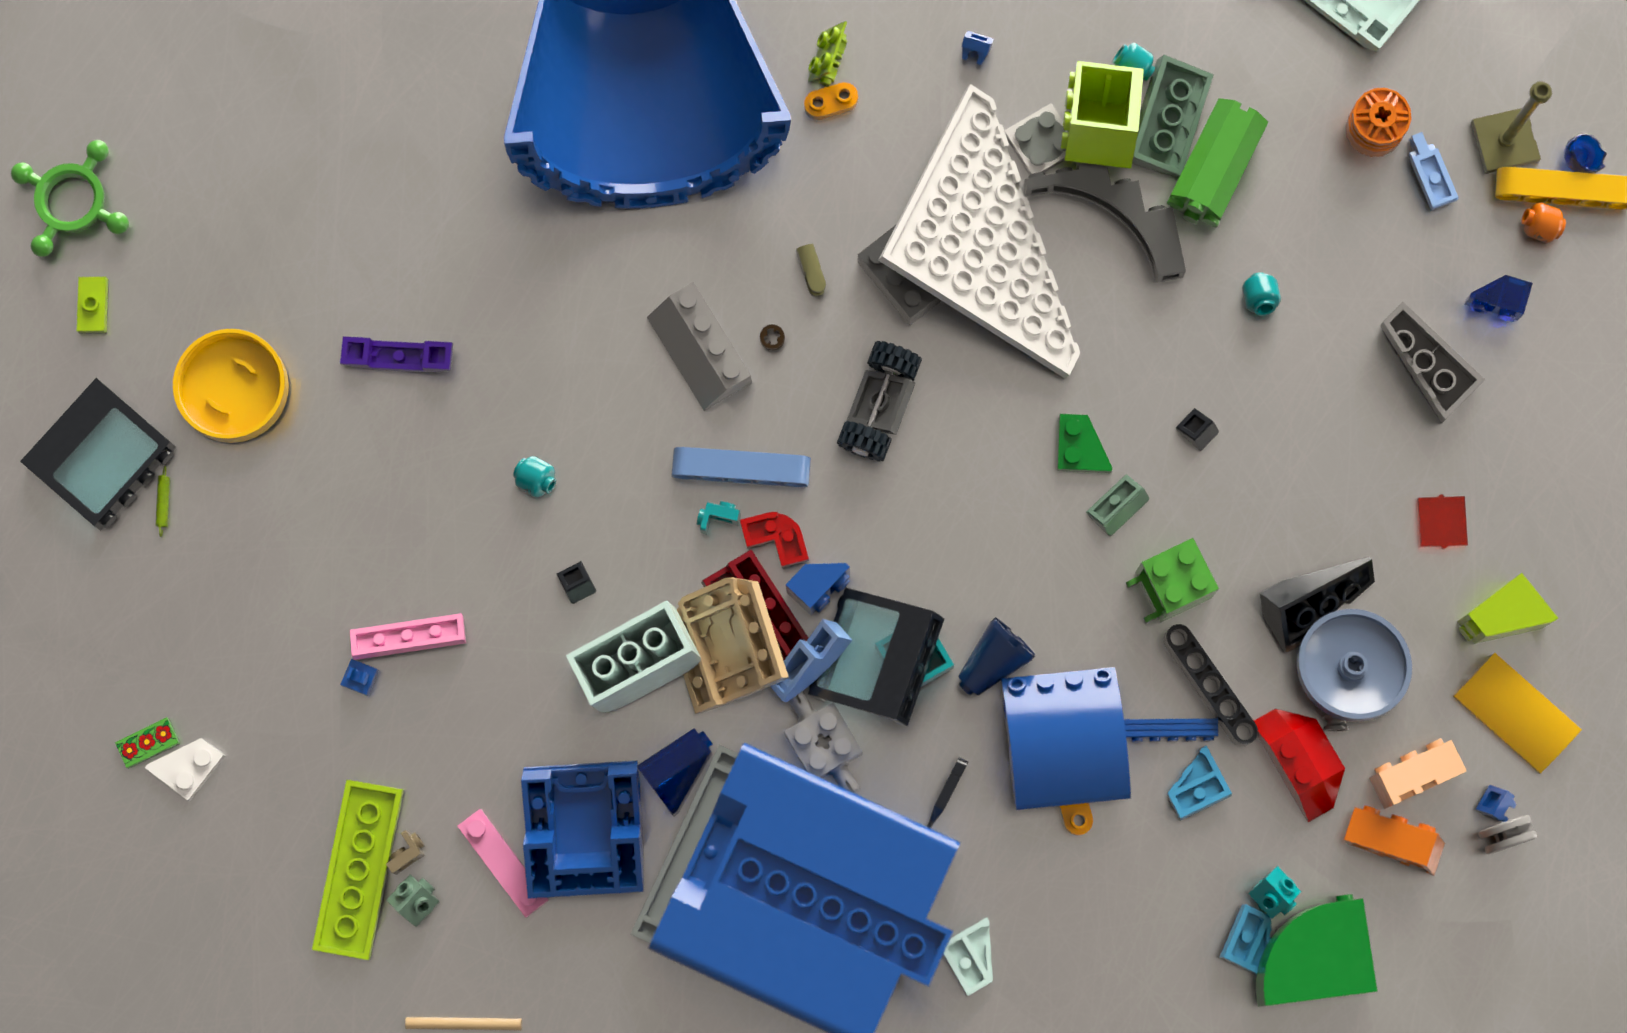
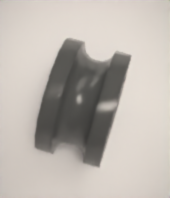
(1334, 724)

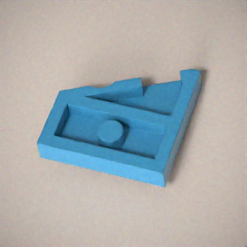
(1198, 786)
(1247, 938)

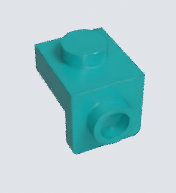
(723, 512)

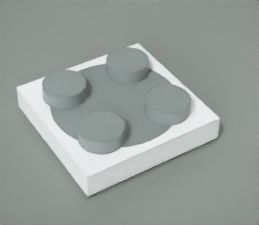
(1038, 139)

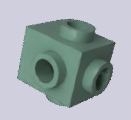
(413, 899)

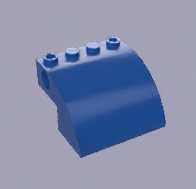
(1066, 738)
(582, 829)

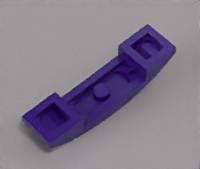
(396, 356)

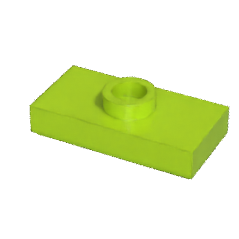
(92, 305)

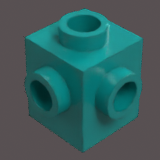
(1275, 893)

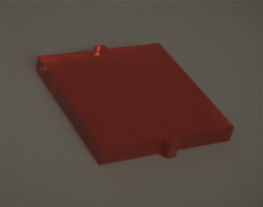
(1442, 521)

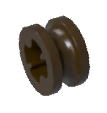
(780, 340)

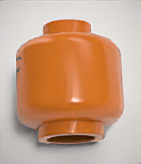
(1543, 222)

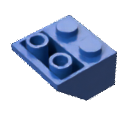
(816, 583)

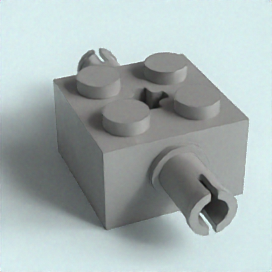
(828, 724)

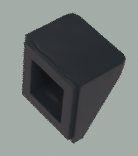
(1198, 429)
(576, 582)

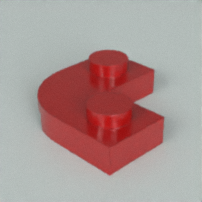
(777, 528)

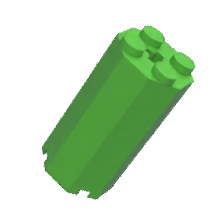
(1217, 162)

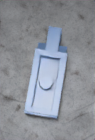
(1431, 173)

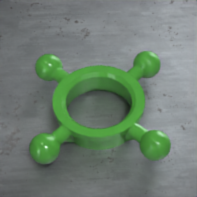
(23, 173)

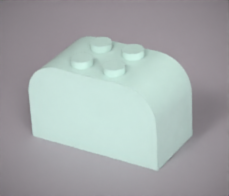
(634, 658)

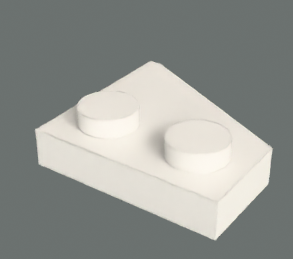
(187, 767)

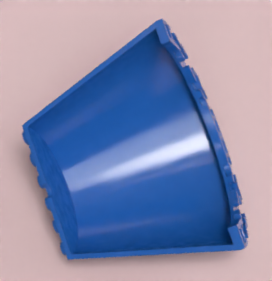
(642, 101)

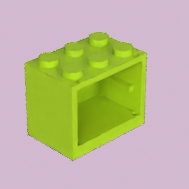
(1102, 114)

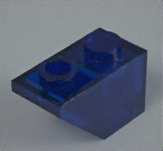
(1503, 296)

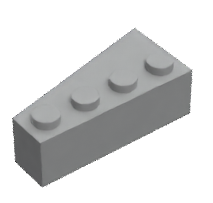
(1433, 364)

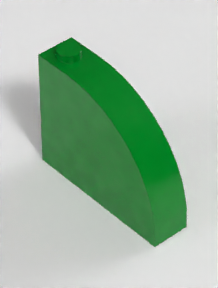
(1318, 955)

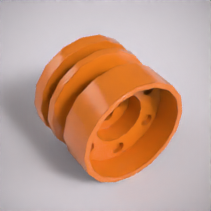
(1371, 135)

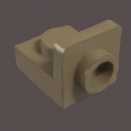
(404, 858)

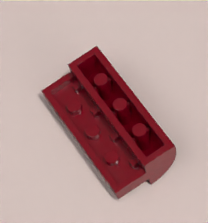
(783, 621)

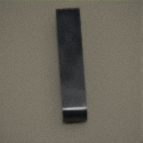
(1209, 670)

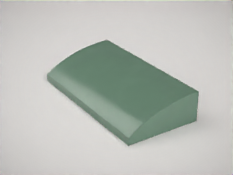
(1170, 115)

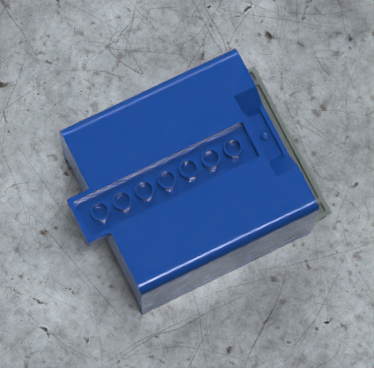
(799, 893)

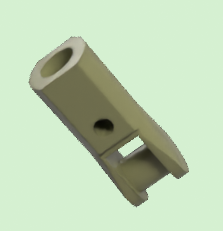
(811, 269)

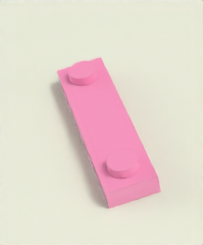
(407, 636)
(500, 860)

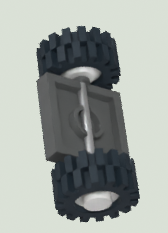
(880, 401)

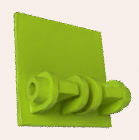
(831, 47)

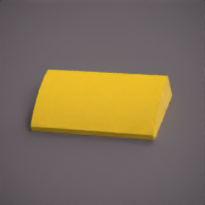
(1517, 713)

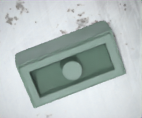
(1118, 505)

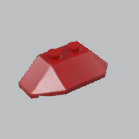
(1302, 759)

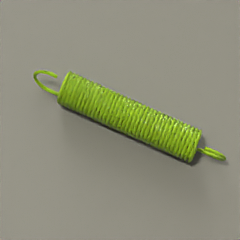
(162, 501)

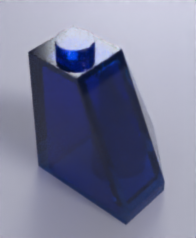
(677, 768)

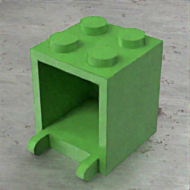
(1175, 580)

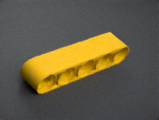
(1561, 188)

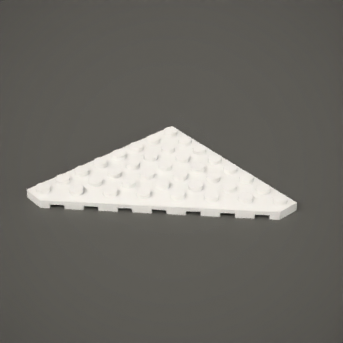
(975, 240)

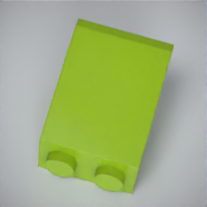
(1507, 612)

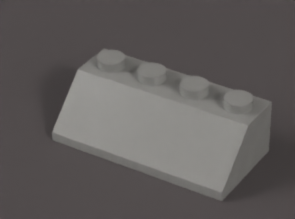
(699, 347)

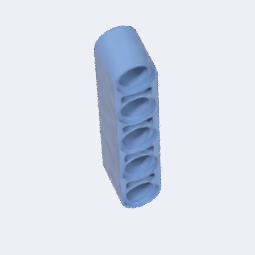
(741, 467)

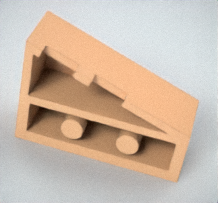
(1417, 772)

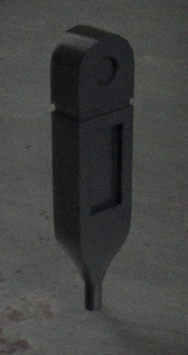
(947, 790)

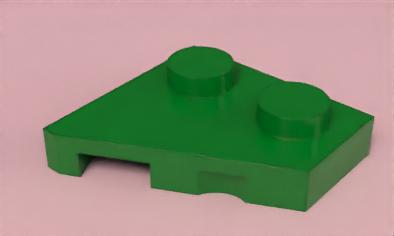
(1080, 446)

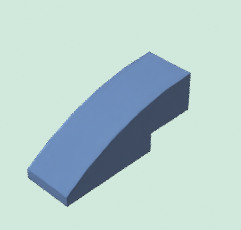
(812, 658)

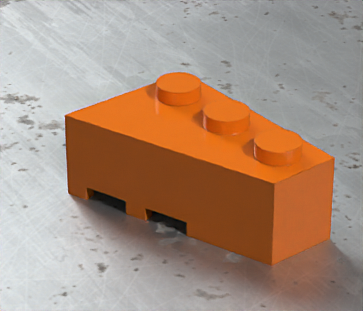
(1395, 838)

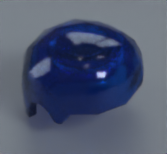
(1584, 154)

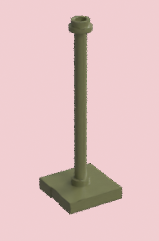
(1507, 136)

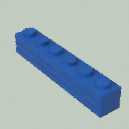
(1172, 729)

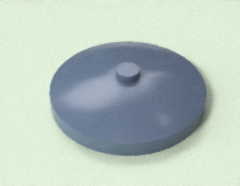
(1354, 665)

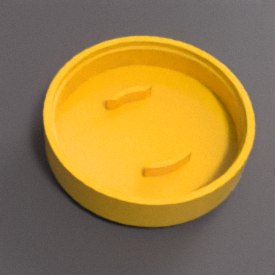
(230, 385)

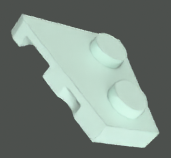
(971, 957)

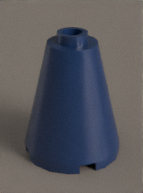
(994, 658)

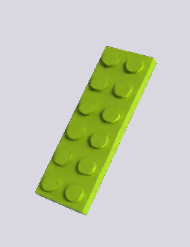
(358, 870)

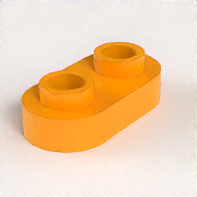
(831, 101)
(1070, 811)

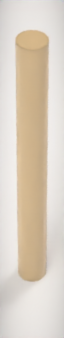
(463, 1023)

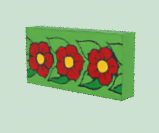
(147, 743)

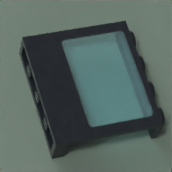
(98, 455)
(886, 657)

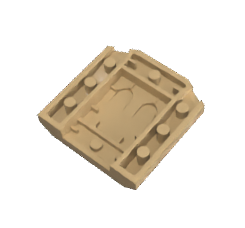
(734, 643)

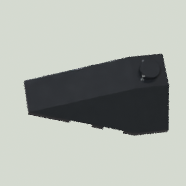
(1302, 600)

